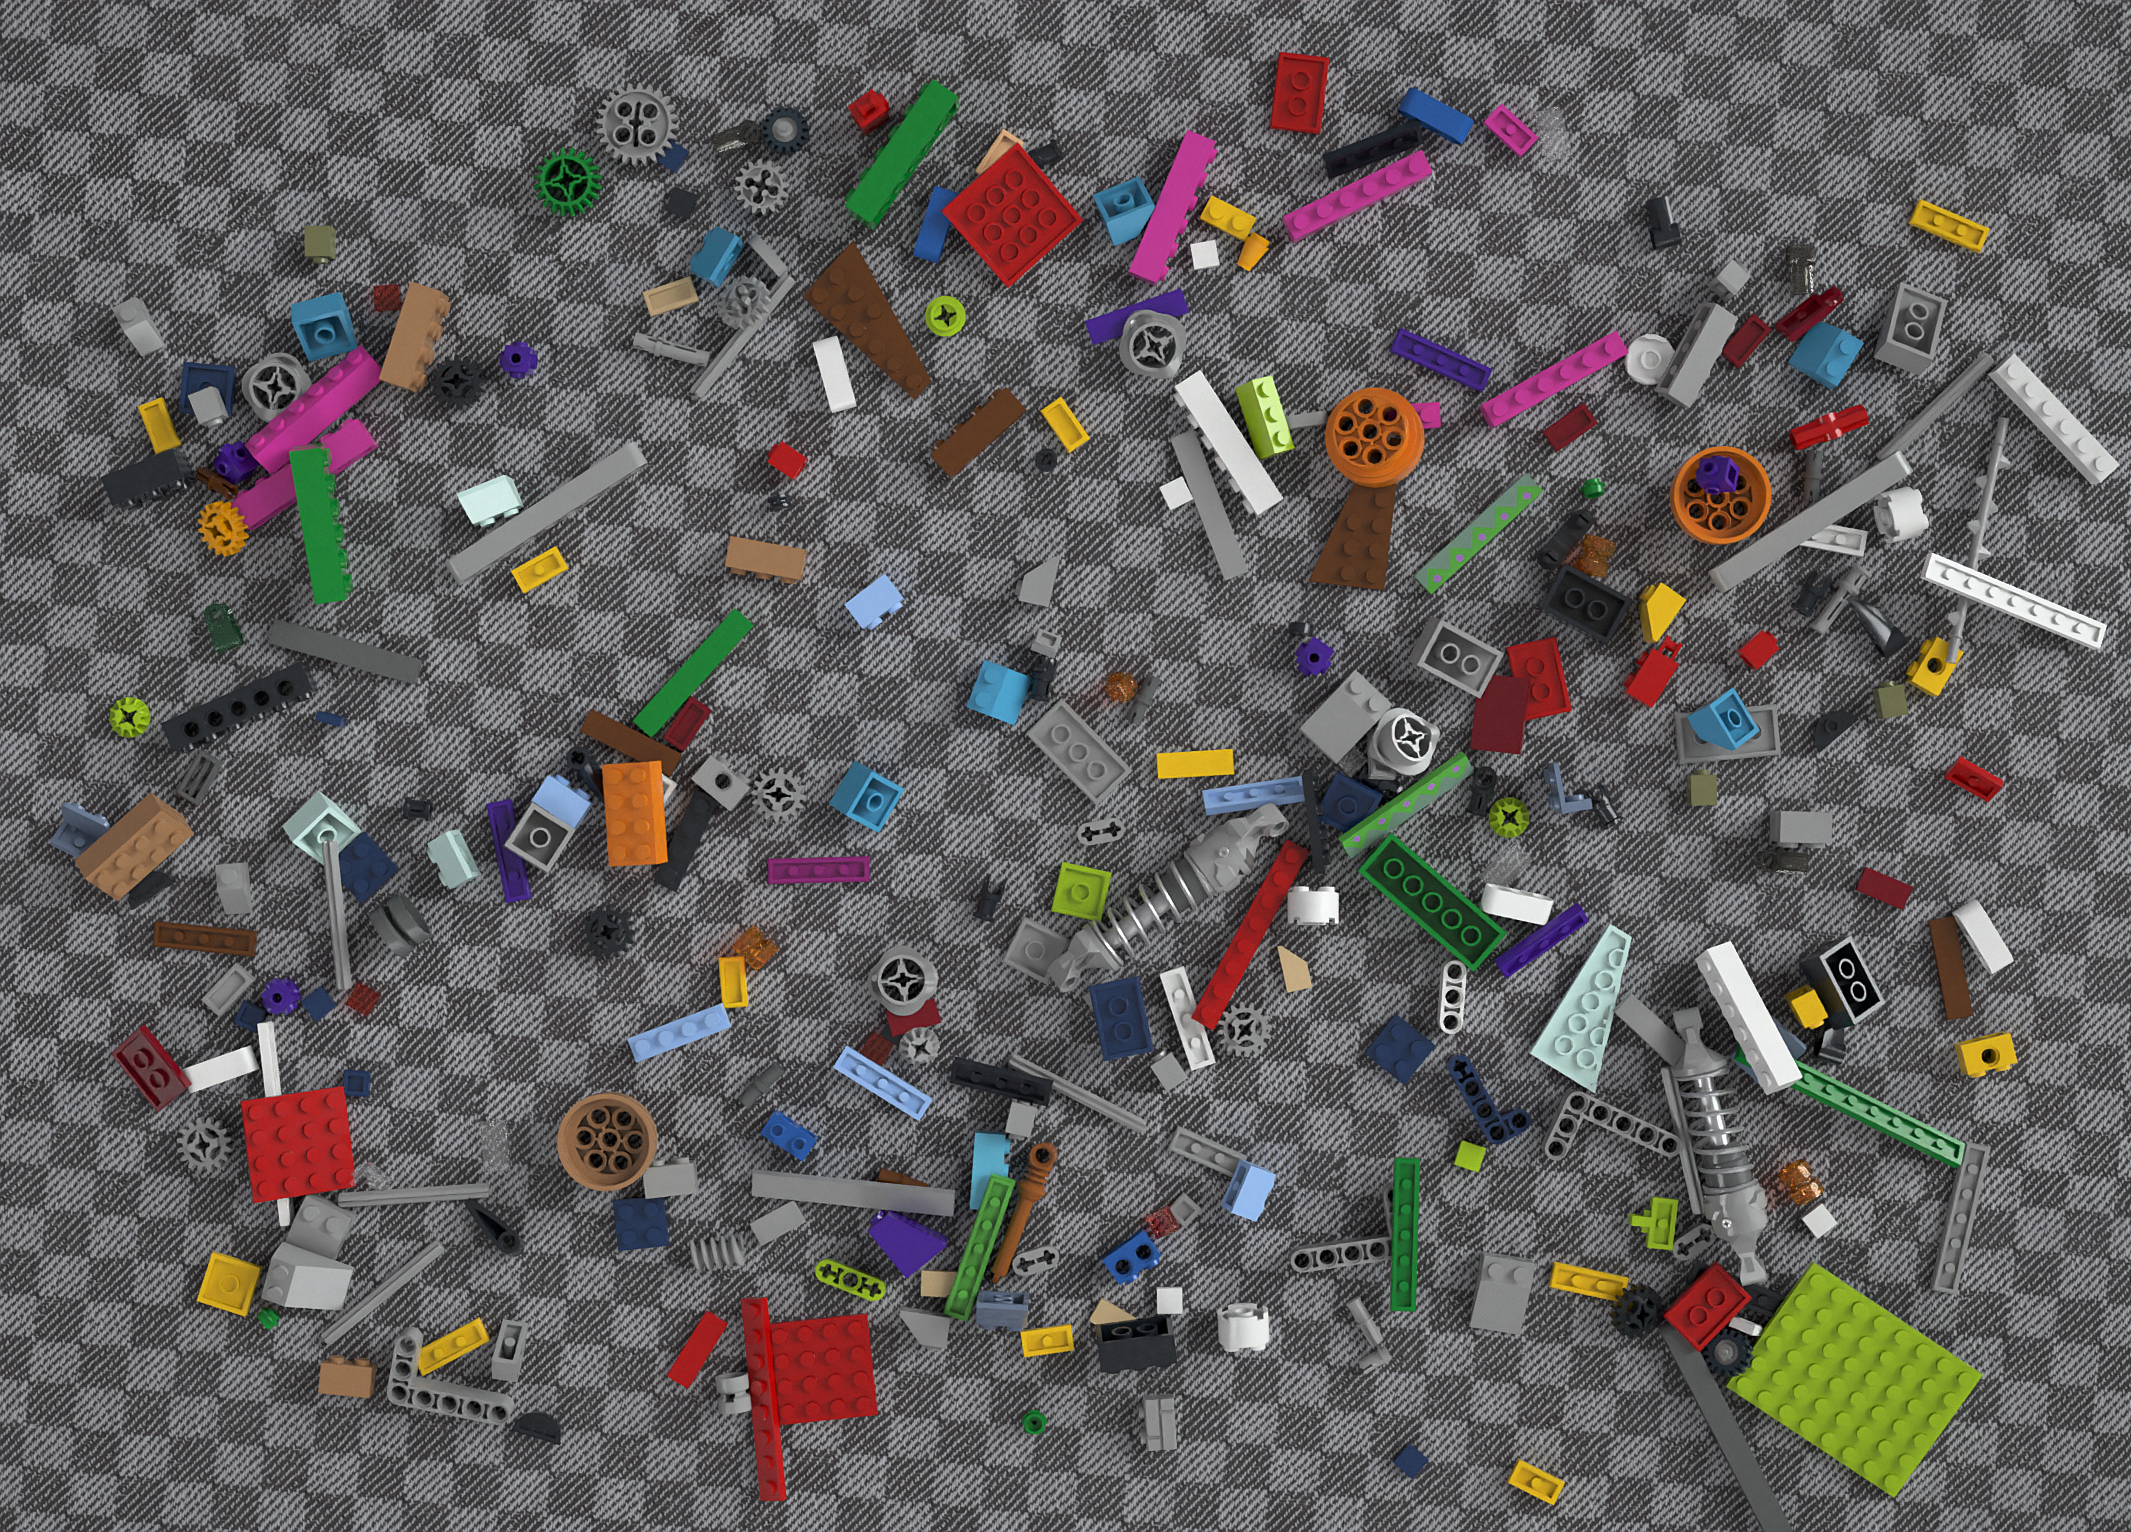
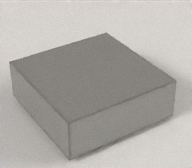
(1046, 643)
(1185, 1209)

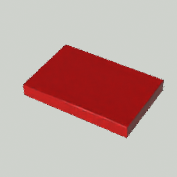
(1299, 93)
(1543, 666)
(1706, 1306)

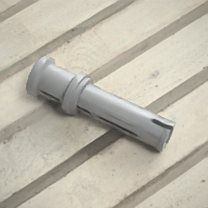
(1847, 588)

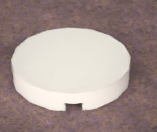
(1648, 358)

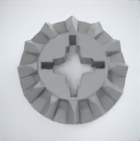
(918, 1036)

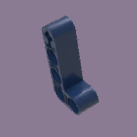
(1481, 1096)

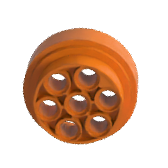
(1396, 460)
(1754, 496)

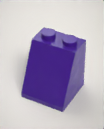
(905, 1240)

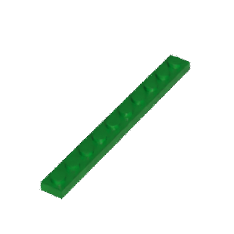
(1874, 1114)

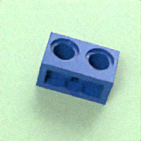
(789, 1135)
(1127, 1251)

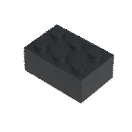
(149, 480)
(1584, 604)
(1842, 982)
(1136, 1344)

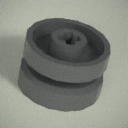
(400, 924)

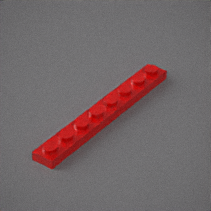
(1249, 934)
(763, 1398)

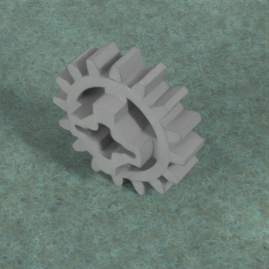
(780, 782)
(1253, 1035)
(206, 1154)

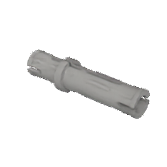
(673, 350)

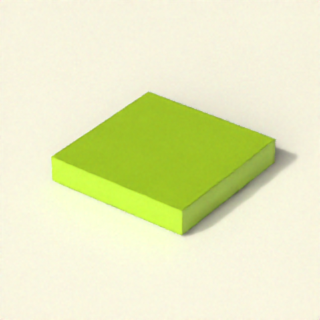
(1081, 891)

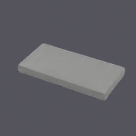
(1764, 743)
(1079, 752)

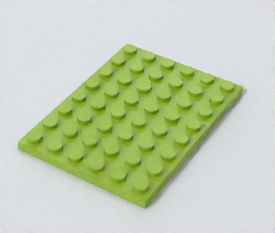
(1854, 1379)

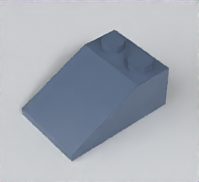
(1002, 1309)

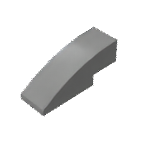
(1650, 1029)

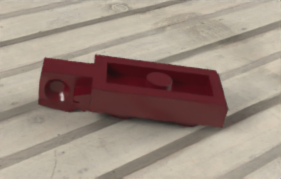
(1809, 313)

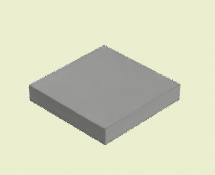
(1034, 949)

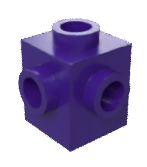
(527, 364)
(235, 462)
(1717, 475)
(1322, 653)
(289, 993)

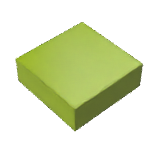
(1469, 1156)

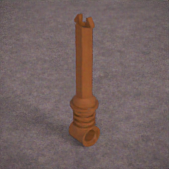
(1029, 1190)

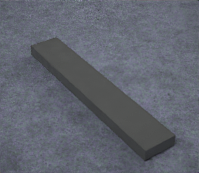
(345, 651)

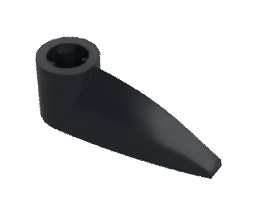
(1878, 627)
(588, 771)
(1829, 1044)
(495, 1229)

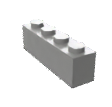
(1696, 354)

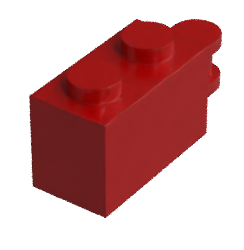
(869, 112)
(1652, 673)

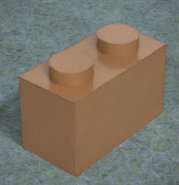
(347, 1377)

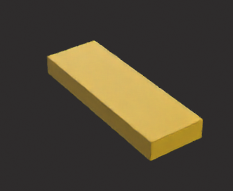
(1949, 226)
(1195, 763)
(1587, 1281)
(452, 1346)

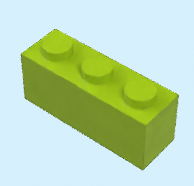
(1264, 417)

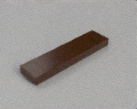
(629, 741)
(205, 938)
(1950, 967)

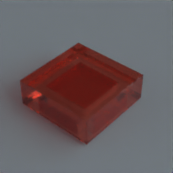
(387, 298)
(363, 999)
(877, 1048)
(1162, 1222)

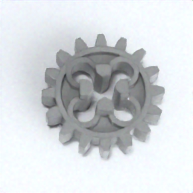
(775, 181)
(754, 298)

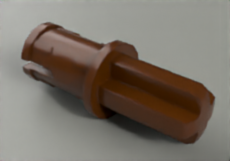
(216, 483)
(888, 1176)

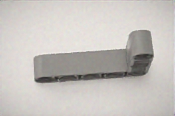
(1608, 1121)
(1338, 1247)
(439, 1390)

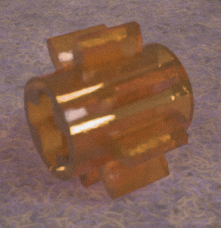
(1121, 686)

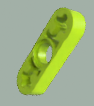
(865, 1293)

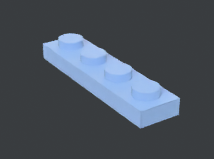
(1253, 795)
(679, 1032)
(883, 1083)

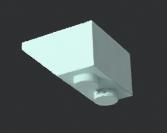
(491, 501)
(320, 821)
(453, 859)

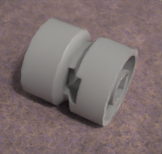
(731, 1384)

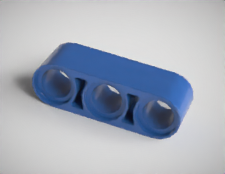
(1435, 116)
(934, 226)

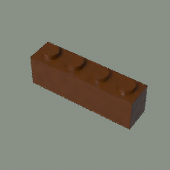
(977, 433)

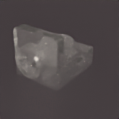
(375, 1177)

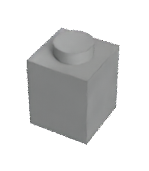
(208, 407)
(1168, 1069)

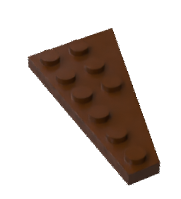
(858, 309)
(1360, 538)

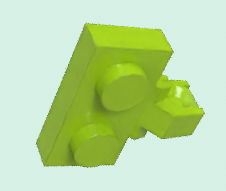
(1657, 1222)

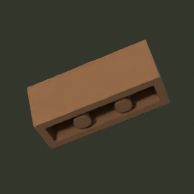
(765, 560)

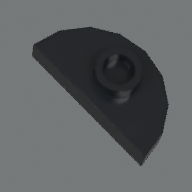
(1830, 727)
(149, 887)
(540, 1426)

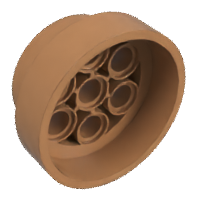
(577, 1155)

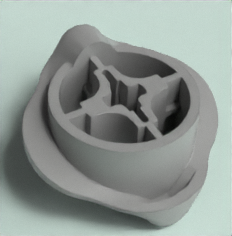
(1165, 366)
(251, 384)
(1404, 741)
(899, 954)

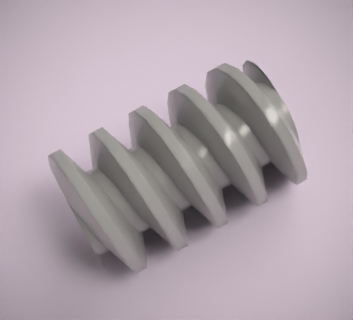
(717, 1253)

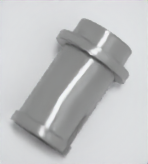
(1375, 1359)

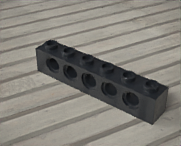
(177, 728)

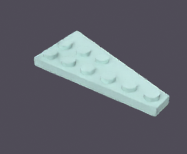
(1582, 1021)

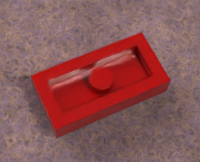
(1974, 779)

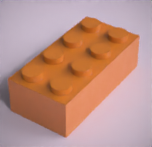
(634, 813)

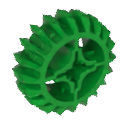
(556, 183)

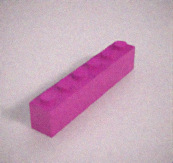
(1357, 196)
(1172, 206)
(1553, 379)
(315, 409)
(278, 491)

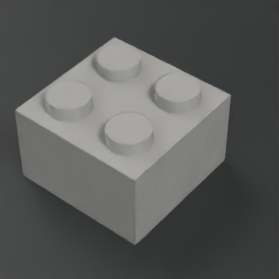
(1802, 827)
(539, 837)

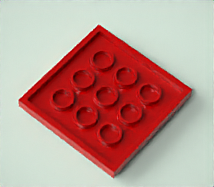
(1012, 215)
(297, 1143)
(823, 1368)

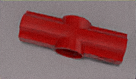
(1828, 427)

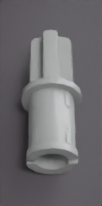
(1364, 1321)

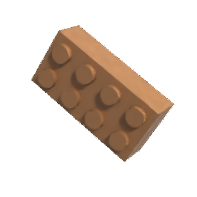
(415, 337)
(134, 846)

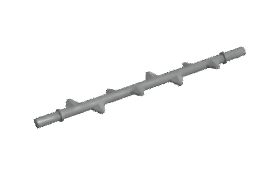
(1977, 527)

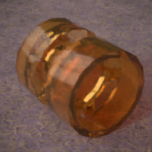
(1595, 556)
(755, 947)
(1794, 1175)

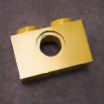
(1919, 674)
(1806, 1007)
(1970, 1053)

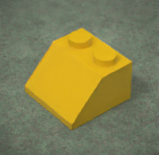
(1657, 610)

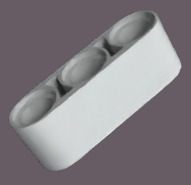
(834, 374)
(1516, 904)
(1983, 936)
(1457, 1007)
(221, 1068)

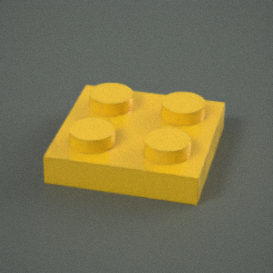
(229, 1283)

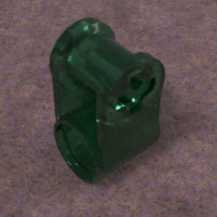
(223, 631)

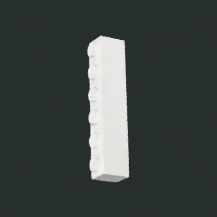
(2053, 419)
(1227, 443)
(1748, 1018)

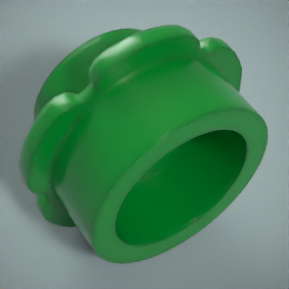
(1593, 488)
(268, 1317)
(1039, 1427)

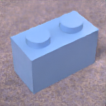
(875, 602)
(563, 801)
(1248, 1190)

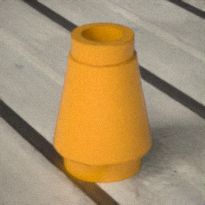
(1252, 251)

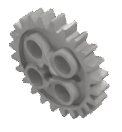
(660, 125)

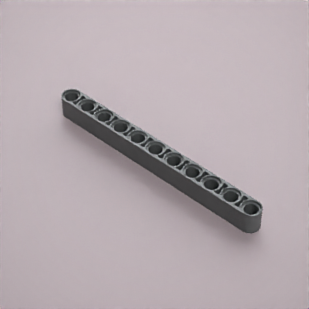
(1725, 1431)

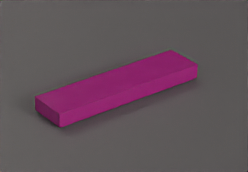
(819, 870)

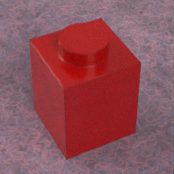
(787, 460)
(1758, 649)

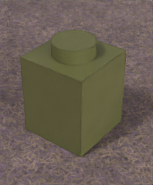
(320, 244)
(1890, 700)
(1701, 788)

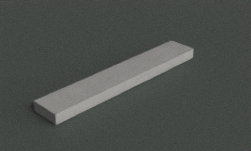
(1209, 505)
(1960, 1218)

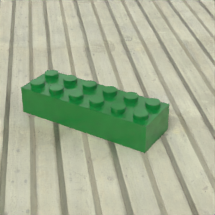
(902, 154)
(319, 522)
(1431, 901)

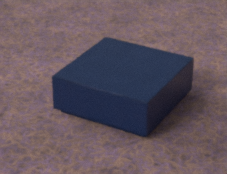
(674, 157)
(330, 718)
(319, 1003)
(250, 1015)
(357, 1082)
(1410, 1460)

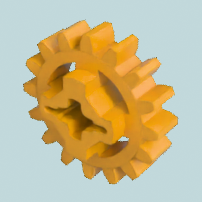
(223, 528)

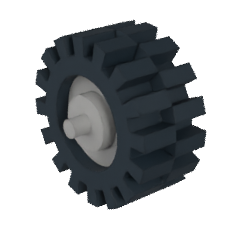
(785, 130)
(1728, 1353)

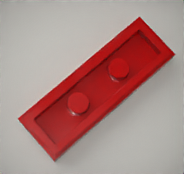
(697, 1349)

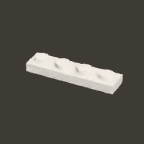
(1182, 1007)

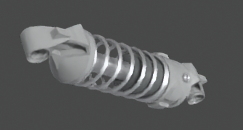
(1209, 867)
(1731, 1194)

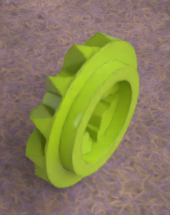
(951, 306)
(141, 717)
(1497, 818)

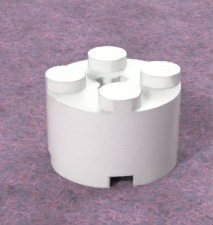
(1900, 514)
(1313, 906)
(1243, 1327)

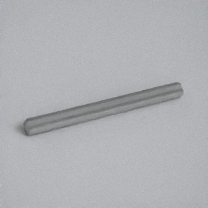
(740, 339)
(1937, 406)
(336, 914)
(1079, 1094)
(1681, 1126)
(413, 1195)
(382, 1292)

